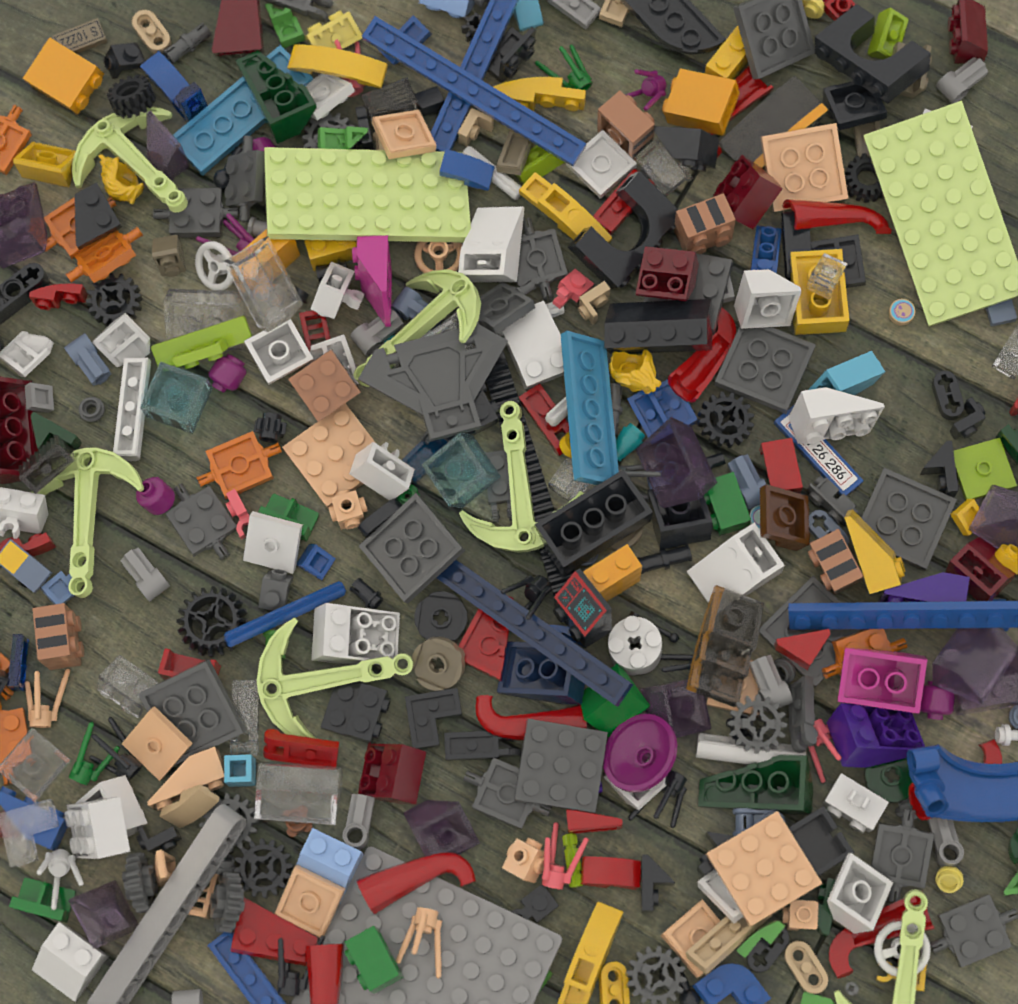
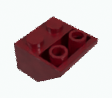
(968, 31)
(748, 191)
(667, 274)
(986, 573)
(392, 773)

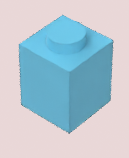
(239, 770)

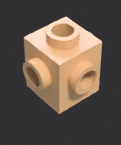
(348, 518)
(525, 859)

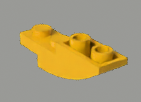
(543, 91)
(560, 207)
(590, 954)

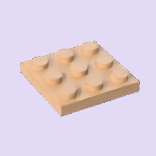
(806, 165)
(328, 451)
(764, 868)

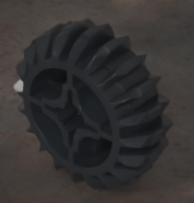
(216, 611)

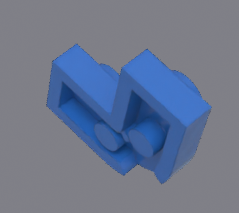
(731, 980)

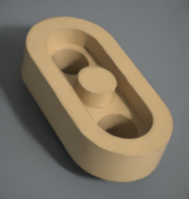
(153, 33)
(807, 966)

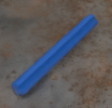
(284, 614)

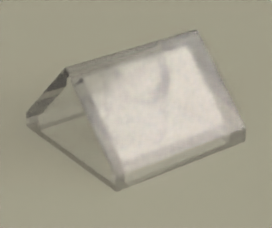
(34, 765)

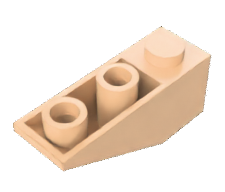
(198, 769)

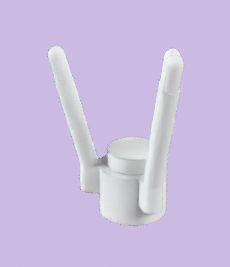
(59, 864)

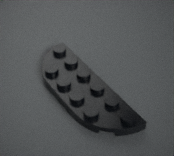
(677, 25)

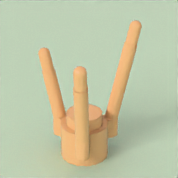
(39, 714)
(423, 922)

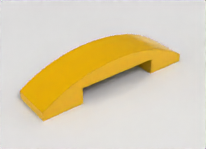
(338, 63)

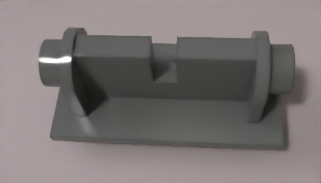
(824, 495)

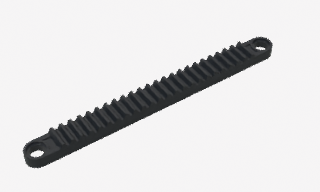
(502, 390)

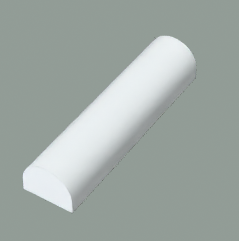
(130, 416)
(723, 749)

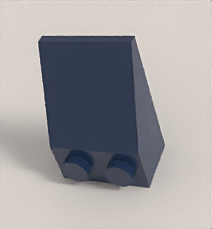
(537, 677)

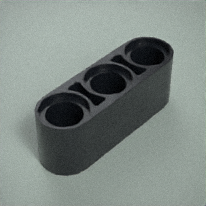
(792, 240)

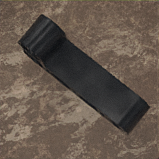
(11, 305)

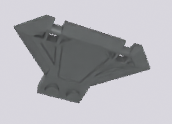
(437, 377)

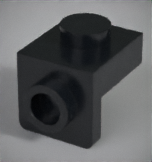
(123, 57)
(968, 426)
(163, 841)

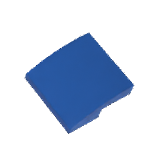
(659, 406)

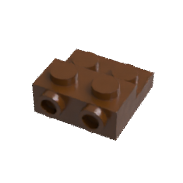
(784, 517)

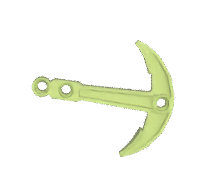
(109, 135)
(456, 291)
(521, 501)
(85, 506)
(294, 684)
(910, 943)

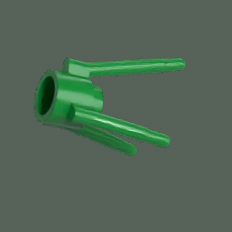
(578, 77)
(82, 769)

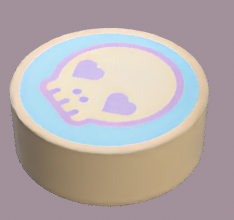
(901, 312)

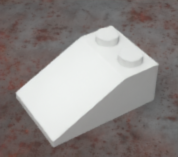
(535, 347)

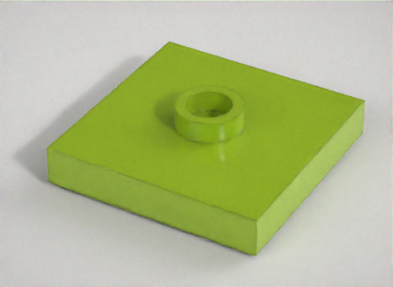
(981, 467)

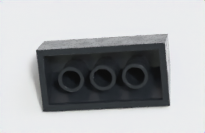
(659, 326)
(593, 522)

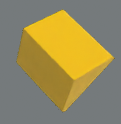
(46, 164)

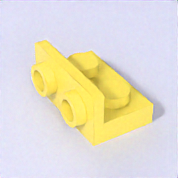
(341, 28)

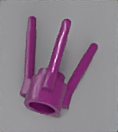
(652, 86)
(240, 232)

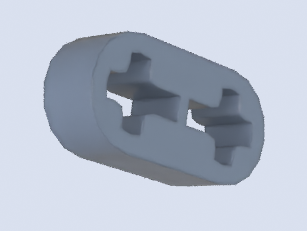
(829, 524)

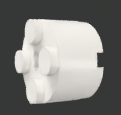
(633, 631)

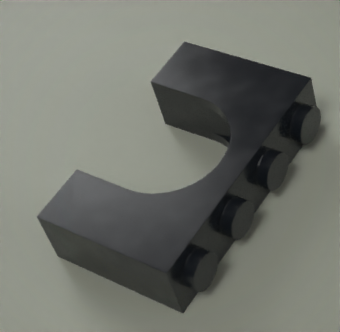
(881, 77)
(655, 217)

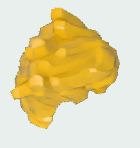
(119, 180)
(634, 371)

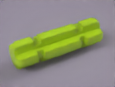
(570, 842)

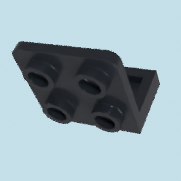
(511, 52)

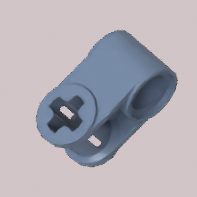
(752, 817)

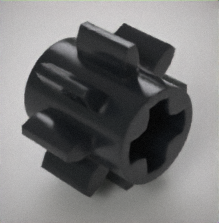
(471, 23)
(270, 427)

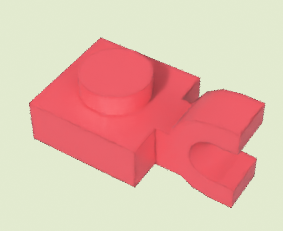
(572, 287)
(237, 508)

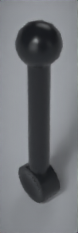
(673, 637)

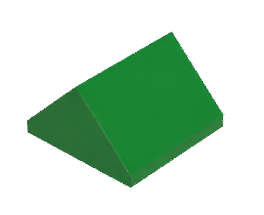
(607, 716)

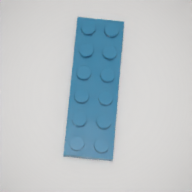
(227, 119)
(589, 408)

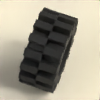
(131, 96)
(855, 186)

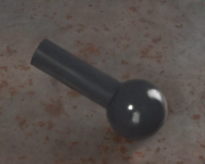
(221, 177)
(689, 995)

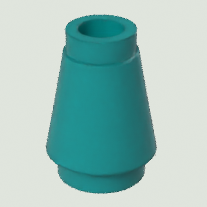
(628, 441)

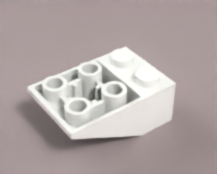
(493, 245)
(832, 415)
(738, 564)
(353, 634)
(97, 828)

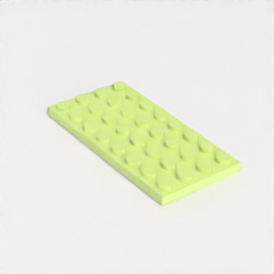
(362, 194)
(944, 213)

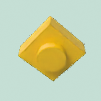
(964, 515)

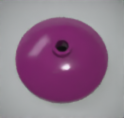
(631, 747)

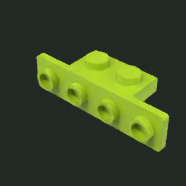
(202, 344)

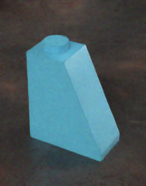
(851, 375)

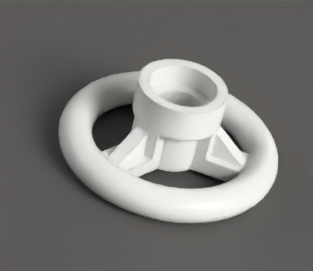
(215, 265)
(881, 954)

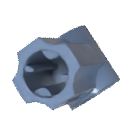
(409, 304)
(85, 355)
(747, 480)

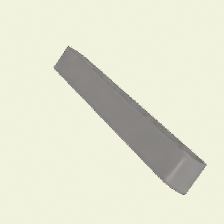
(170, 907)

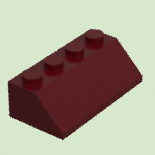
(16, 429)

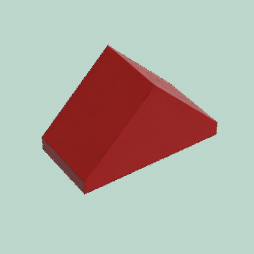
(802, 647)

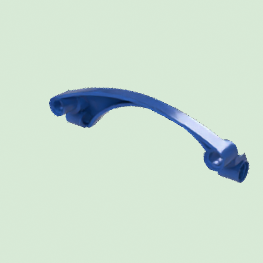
(963, 788)

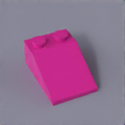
(375, 273)
(882, 679)

